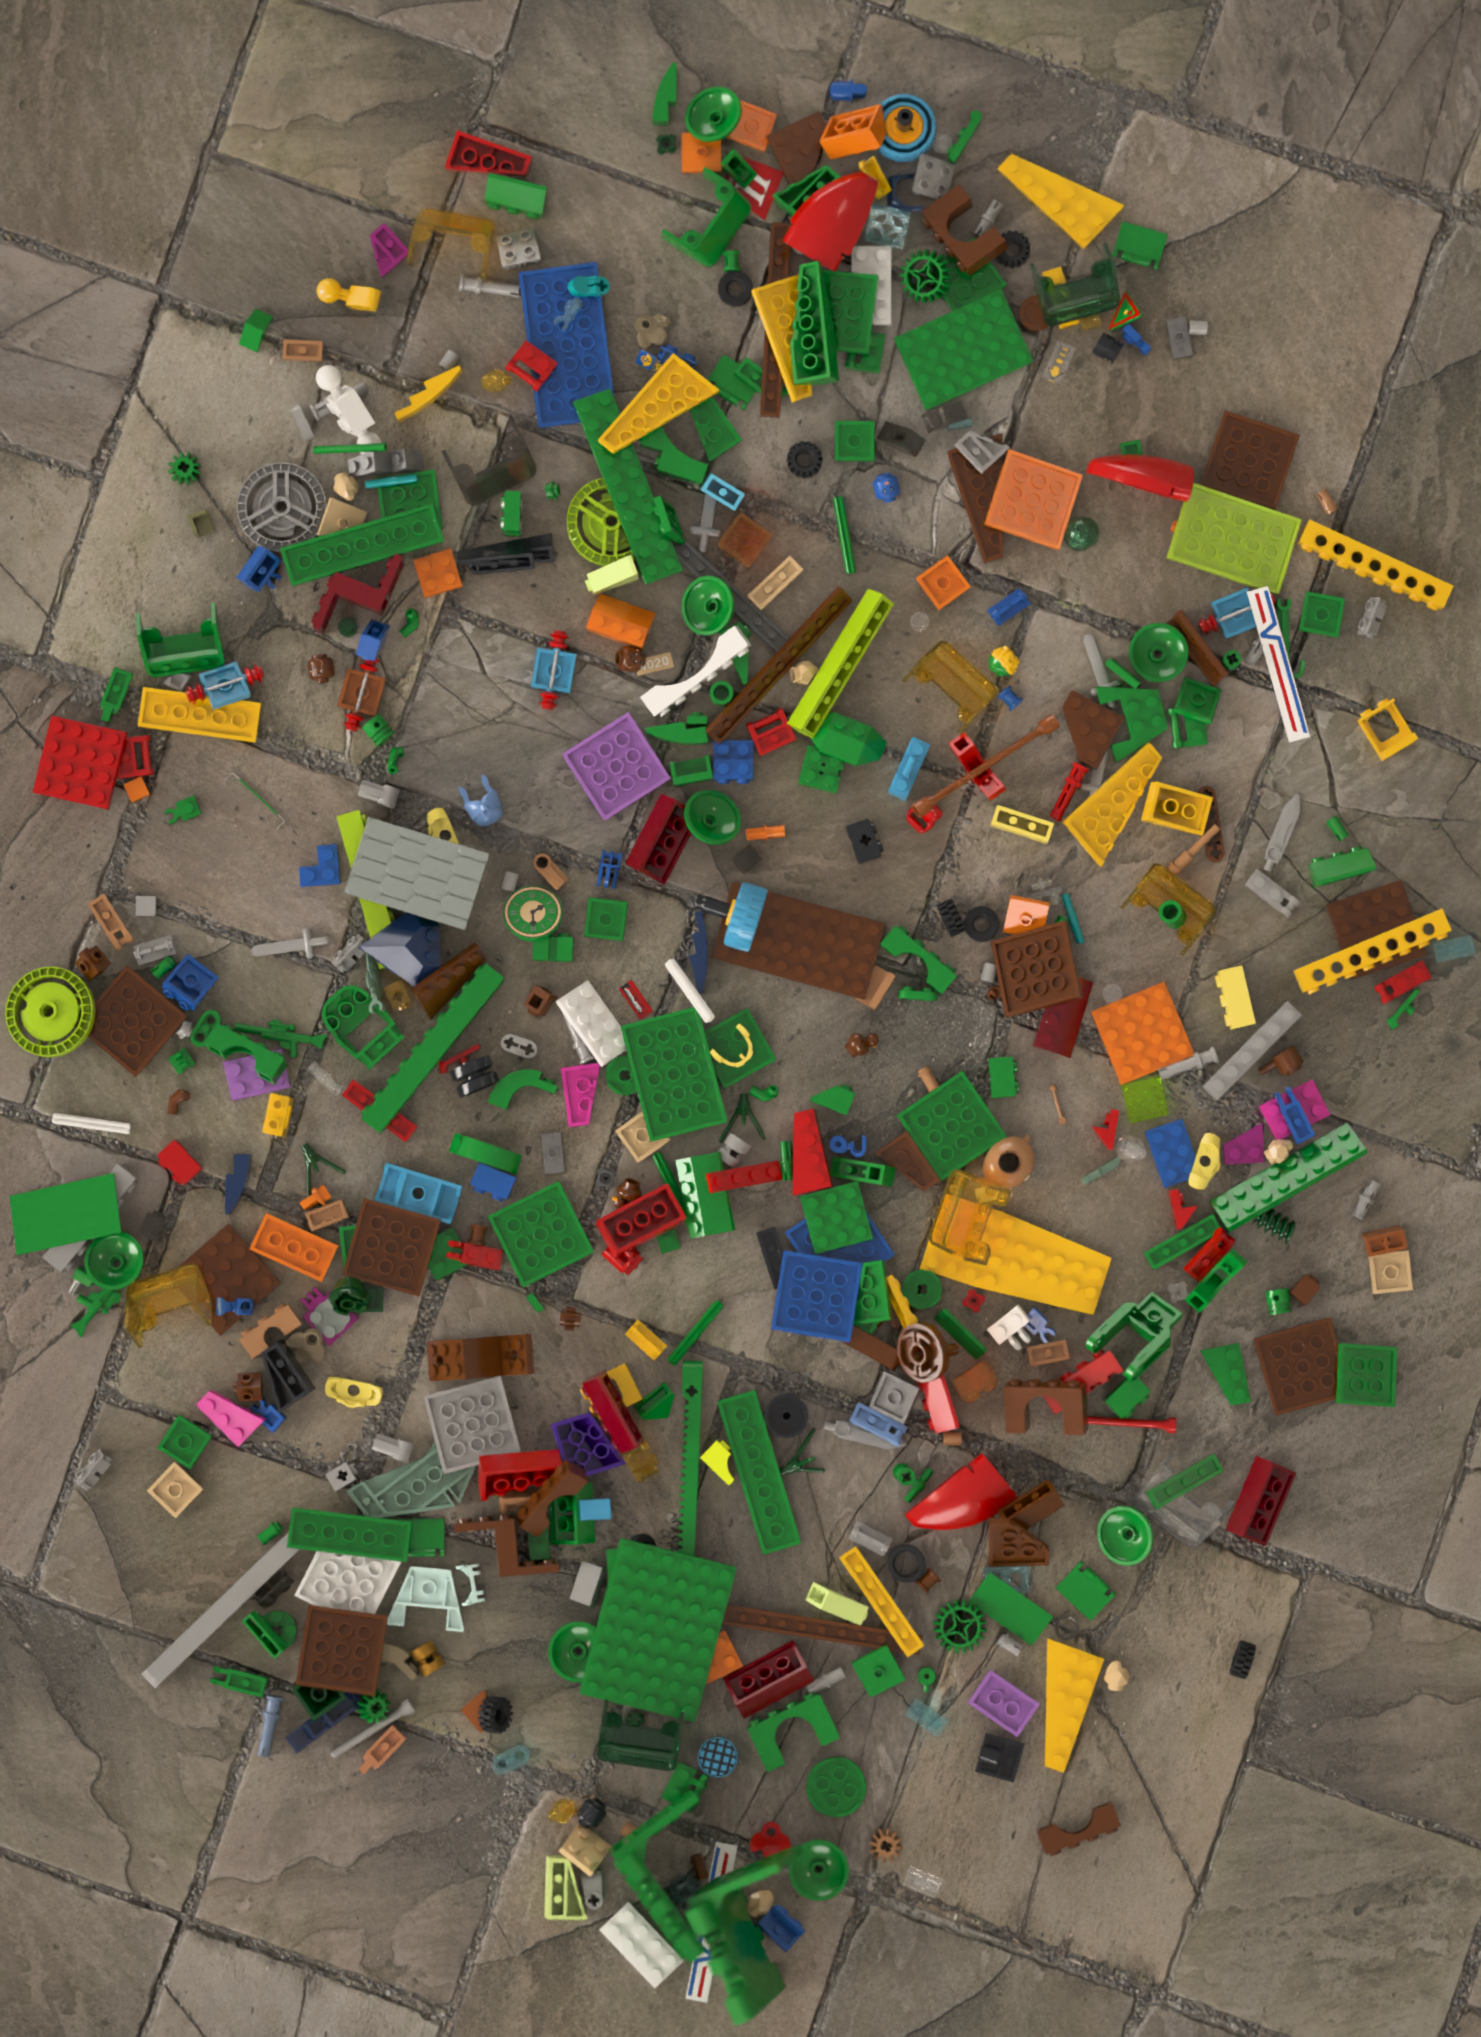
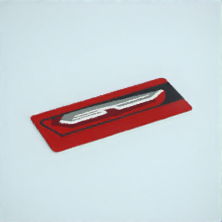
(635, 999)

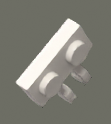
(1008, 1325)

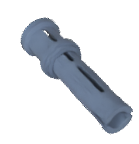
(271, 1714)

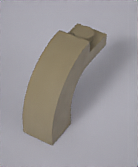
(398, 1656)

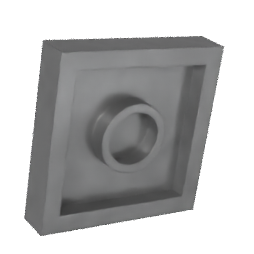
(895, 1397)

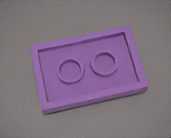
(245, 1082)
(1003, 1703)

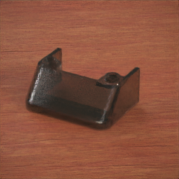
(498, 477)

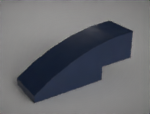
(236, 1183)

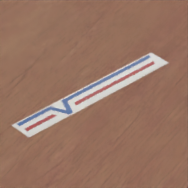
(1278, 664)
(700, 1974)

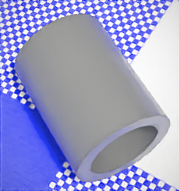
(1198, 327)
(449, 360)
(509, 881)
(988, 973)

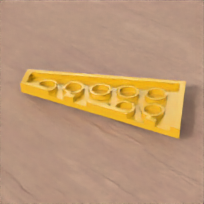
(1069, 205)
(777, 313)
(666, 395)
(1068, 1693)

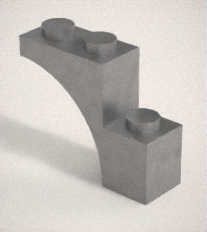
(386, 462)

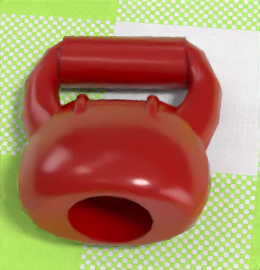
(931, 817)

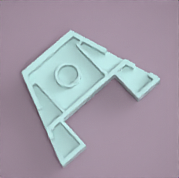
(428, 1589)

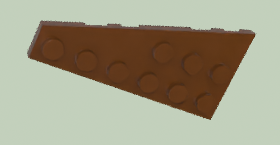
(977, 493)

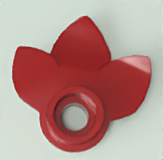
(769, 1843)

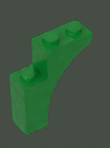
(672, 461)

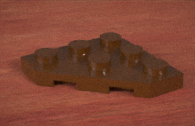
(798, 146)
(1090, 728)
(1014, 1545)

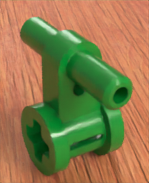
(909, 1478)

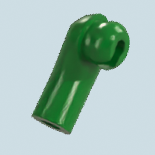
(412, 622)
(392, 760)
(765, 1094)

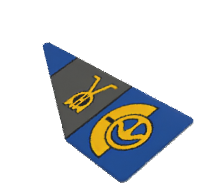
(648, 361)

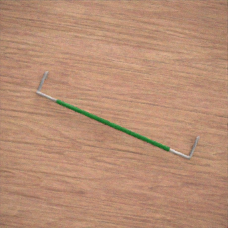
(258, 796)

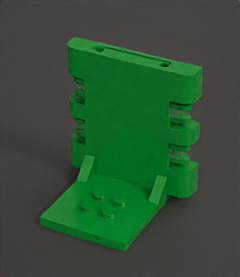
(630, 1861)
(734, 1941)

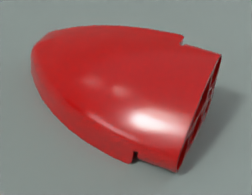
(833, 219)
(1147, 474)
(963, 1498)

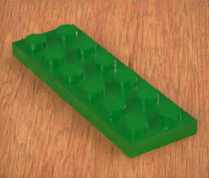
(349, 1534)

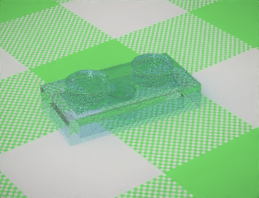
(1453, 949)
(926, 1717)

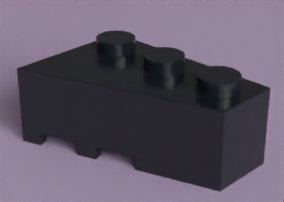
(286, 1375)

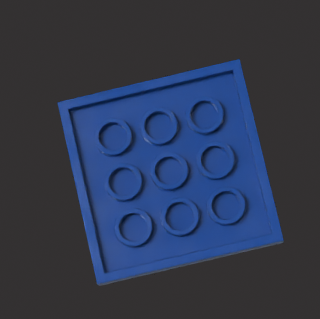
(862, 1252)
(816, 1296)

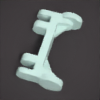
(467, 1569)

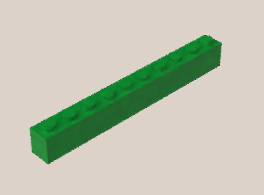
(432, 1049)

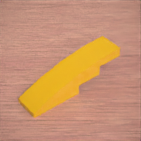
(434, 389)

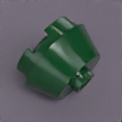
(348, 1296)

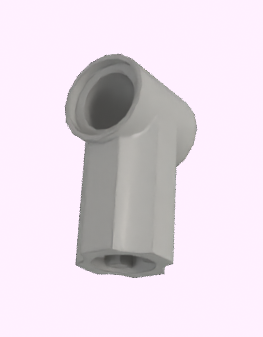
(384, 795)
(397, 1448)

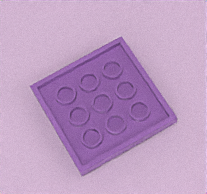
(616, 766)

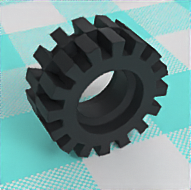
(1024, 253)
(800, 448)
(951, 917)
(1242, 1659)
(492, 1722)

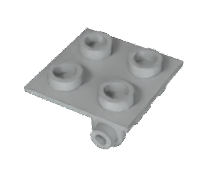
(932, 177)
(518, 248)

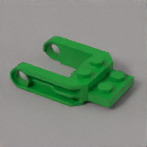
(1150, 1320)

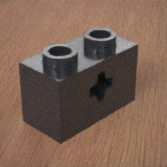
(856, 832)

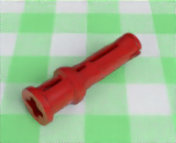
(1072, 782)

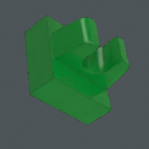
(181, 1061)

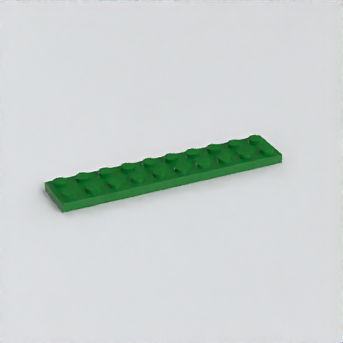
(628, 491)

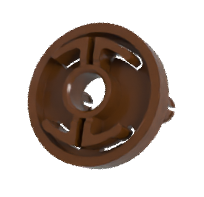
(932, 1344)

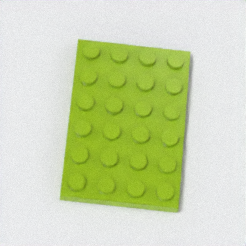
(1234, 538)

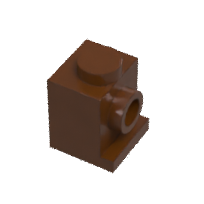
(533, 1001)

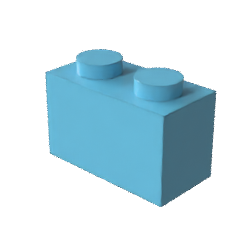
(722, 491)

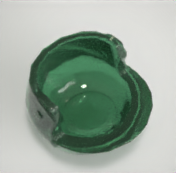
(1081, 533)

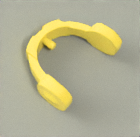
(744, 1032)

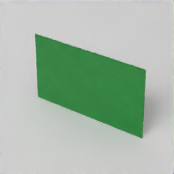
(65, 1214)

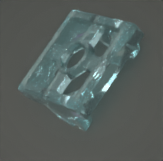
(872, 236)

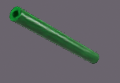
(350, 448)

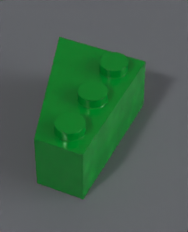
(796, 194)

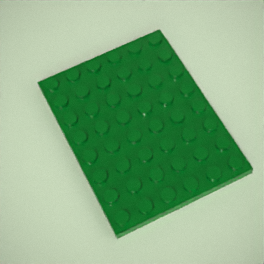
(657, 1629)

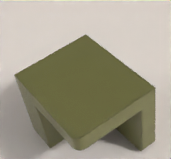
(201, 523)

